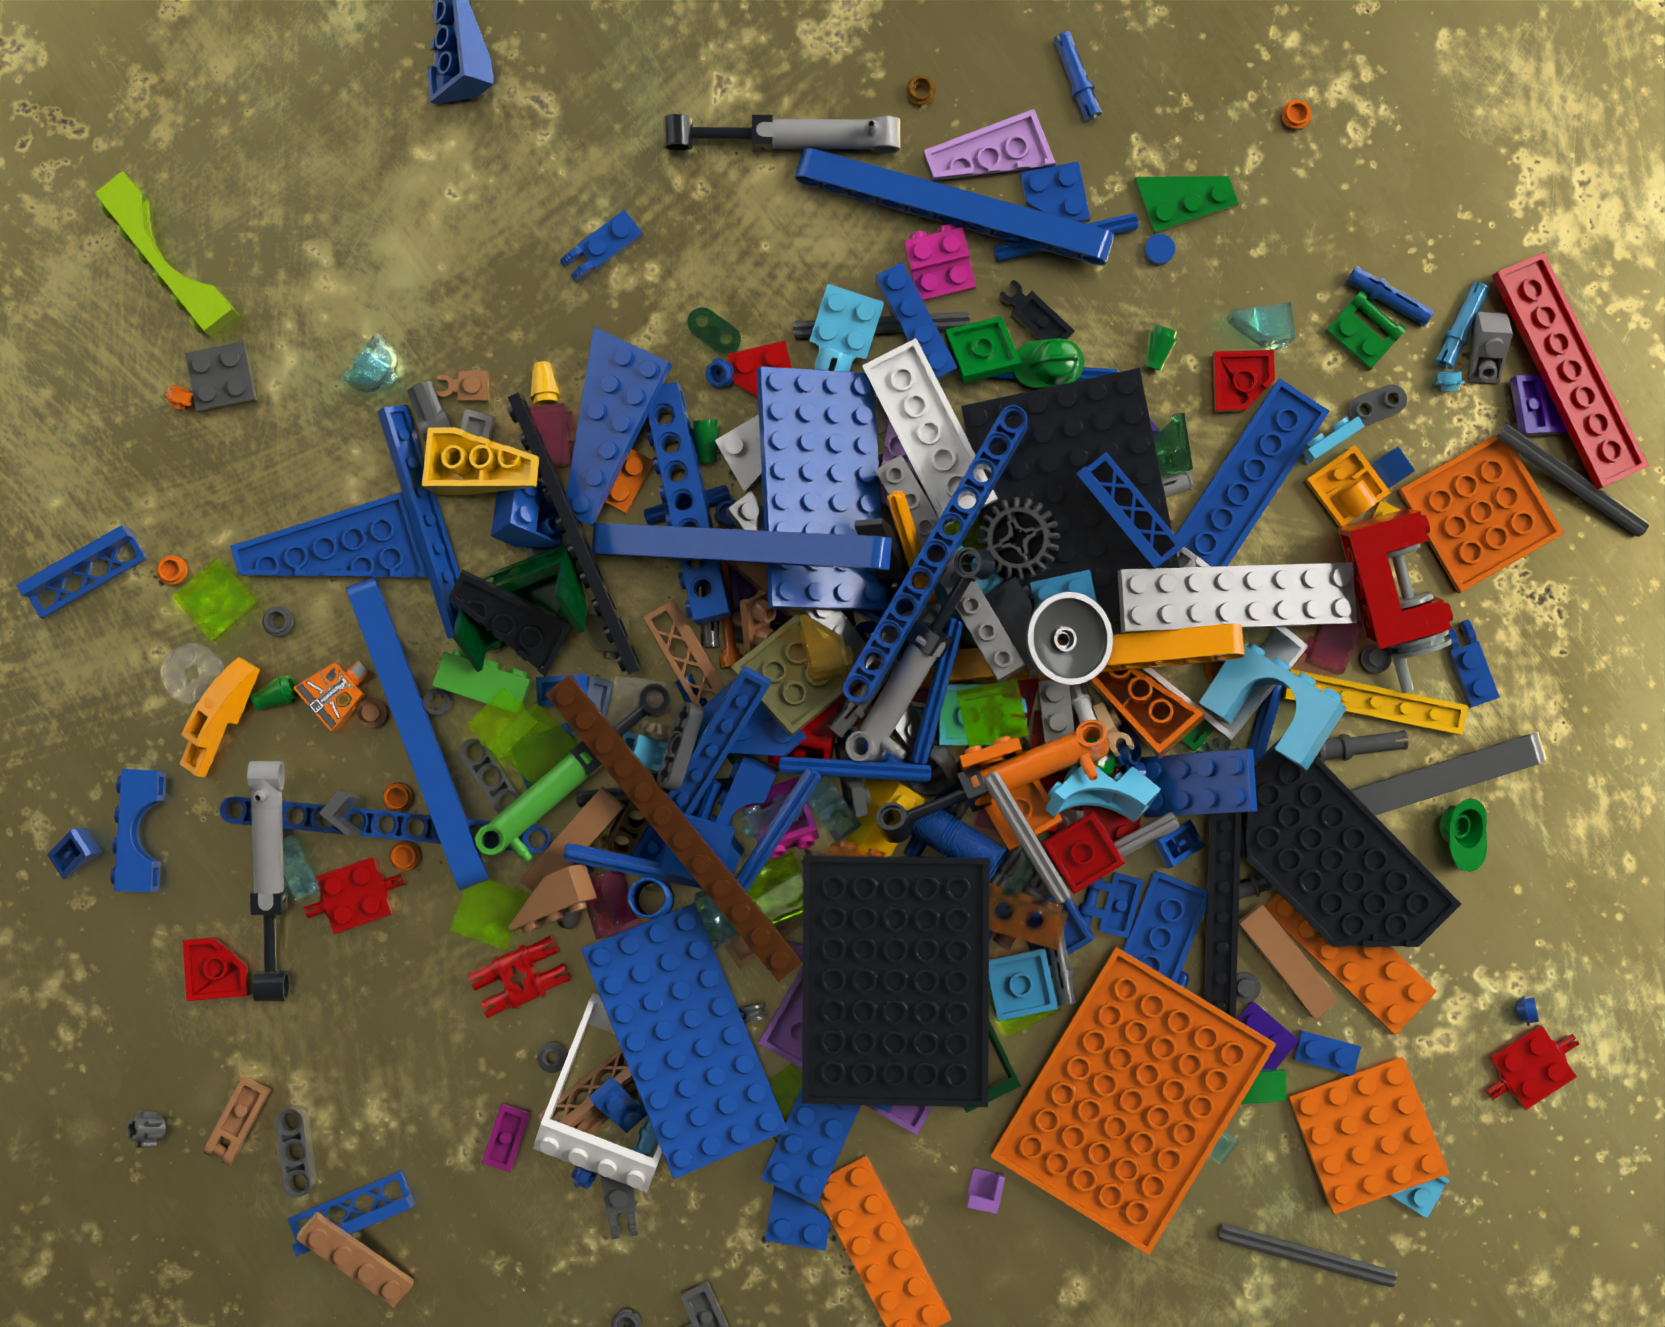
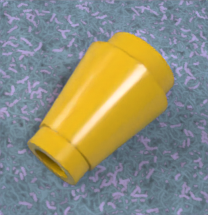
(543, 386)

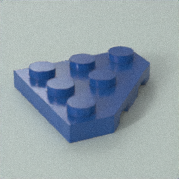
(760, 735)

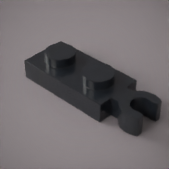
(1036, 315)

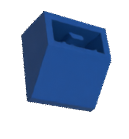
(525, 518)

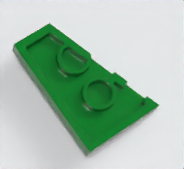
(1183, 199)

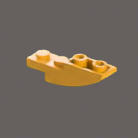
(218, 706)

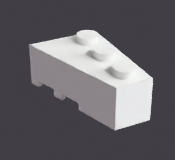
(743, 453)

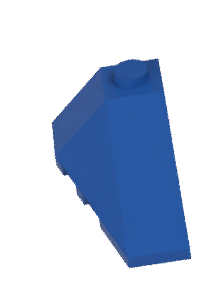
(461, 58)

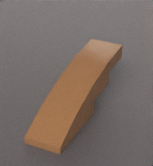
(582, 830)
(1288, 961)

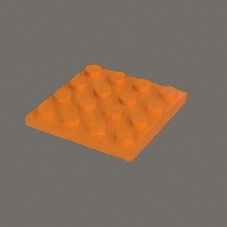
(1482, 512)
(1368, 1135)

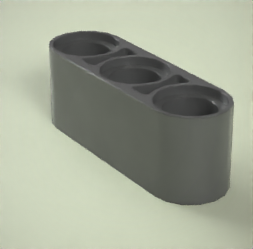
(481, 767)
(289, 1165)

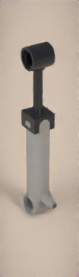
(877, 134)
(925, 645)
(268, 896)

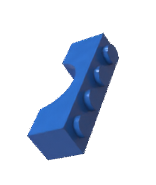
(913, 317)
(750, 785)
(134, 867)

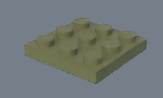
(792, 695)

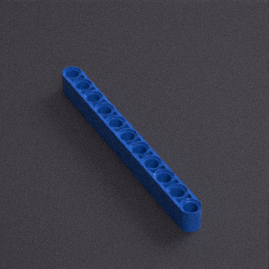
(954, 206)
(937, 540)
(743, 546)
(417, 734)
(372, 822)

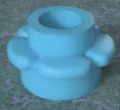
(1449, 380)

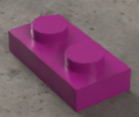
(506, 1137)

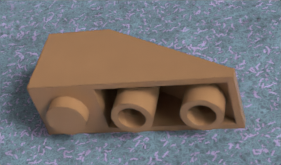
(555, 894)

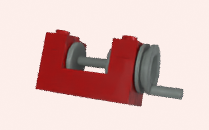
(1409, 622)

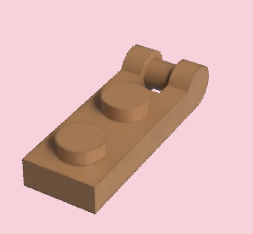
(237, 1119)

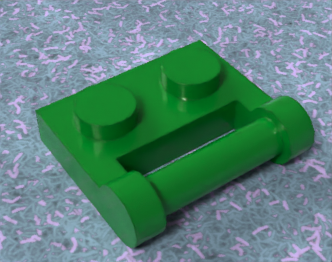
(1358, 337)

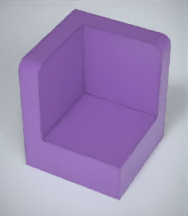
(985, 1190)

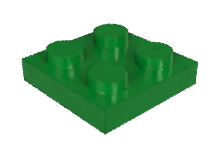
(982, 349)

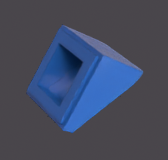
(1393, 467)

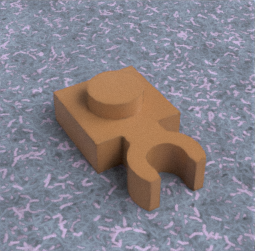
(470, 386)

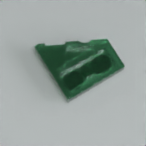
(1173, 446)

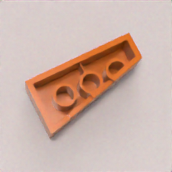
(1148, 708)

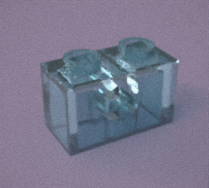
(832, 810)

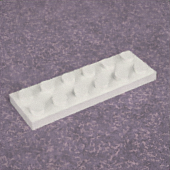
(924, 423)

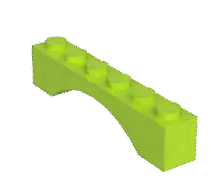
(130, 208)

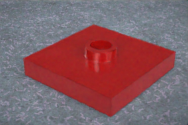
(1083, 852)

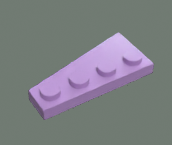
(998, 148)

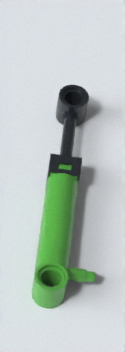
(557, 785)

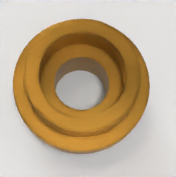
(921, 81)

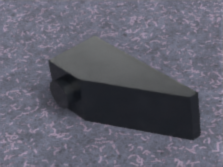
(898, 565)
(1013, 609)

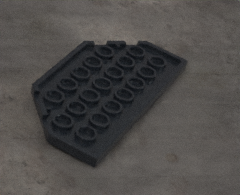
(1338, 860)

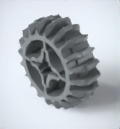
(1044, 528)

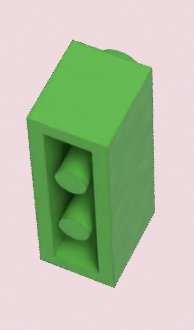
(460, 677)

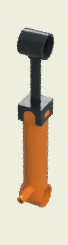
(1014, 772)

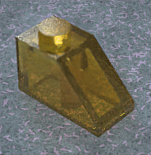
(823, 650)

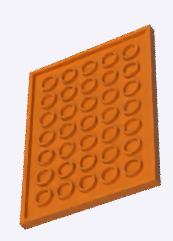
(1133, 1100)

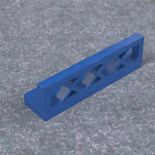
(1121, 518)
(76, 562)
(363, 1218)

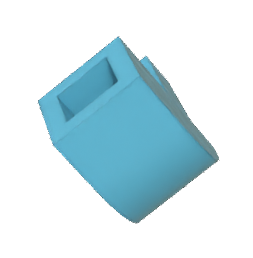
(647, 749)

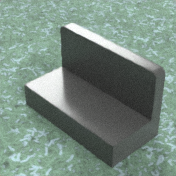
(338, 808)

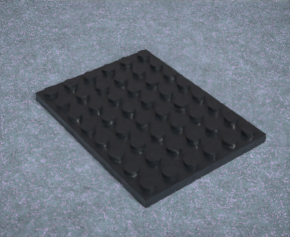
(1065, 432)
(895, 980)

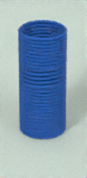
(957, 838)
(635, 890)

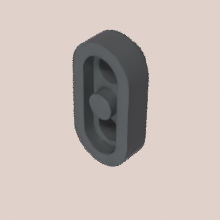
(1378, 404)

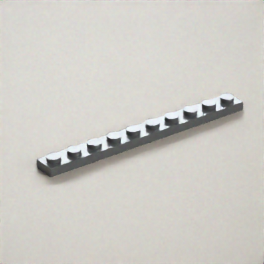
(749, 515)

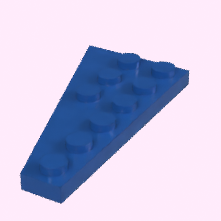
(614, 406)
(355, 542)

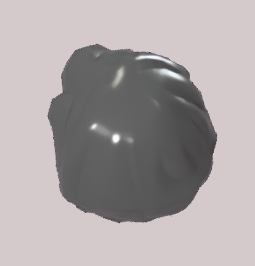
(943, 772)

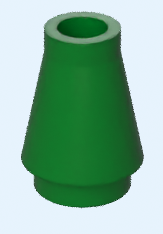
(1159, 346)
(704, 436)
(276, 693)

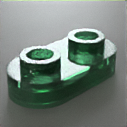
(713, 331)

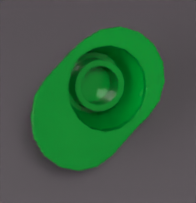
(1049, 363)
(1466, 833)

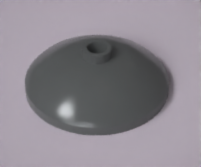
(1085, 636)

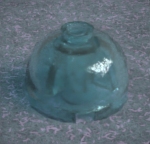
(373, 366)
(715, 922)

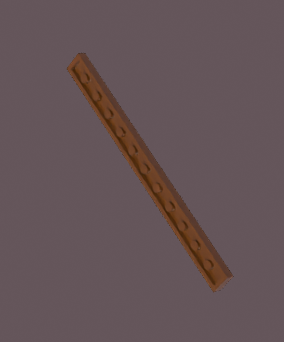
(674, 828)

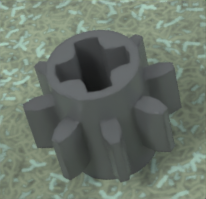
(146, 1129)

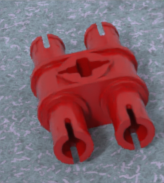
(523, 960)

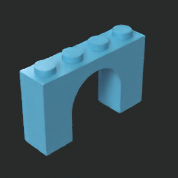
(1315, 709)

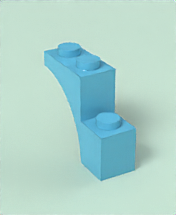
(1125, 794)

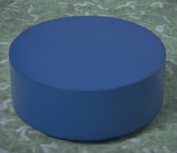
(1159, 249)

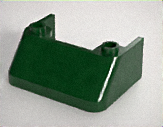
(543, 579)

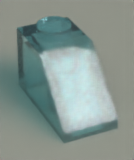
(1266, 324)

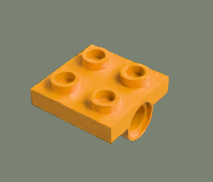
(1347, 486)

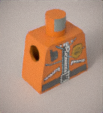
(334, 693)

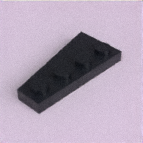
(518, 622)

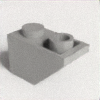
(1489, 347)

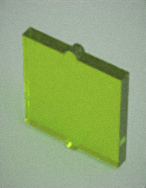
(502, 723)

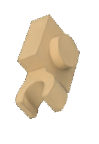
(1111, 721)

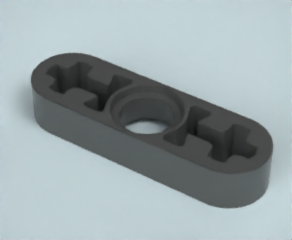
(680, 746)

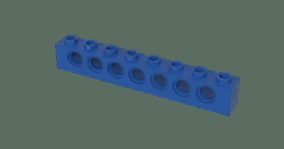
(671, 400)

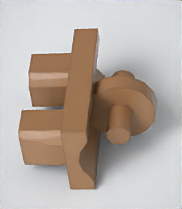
(754, 619)

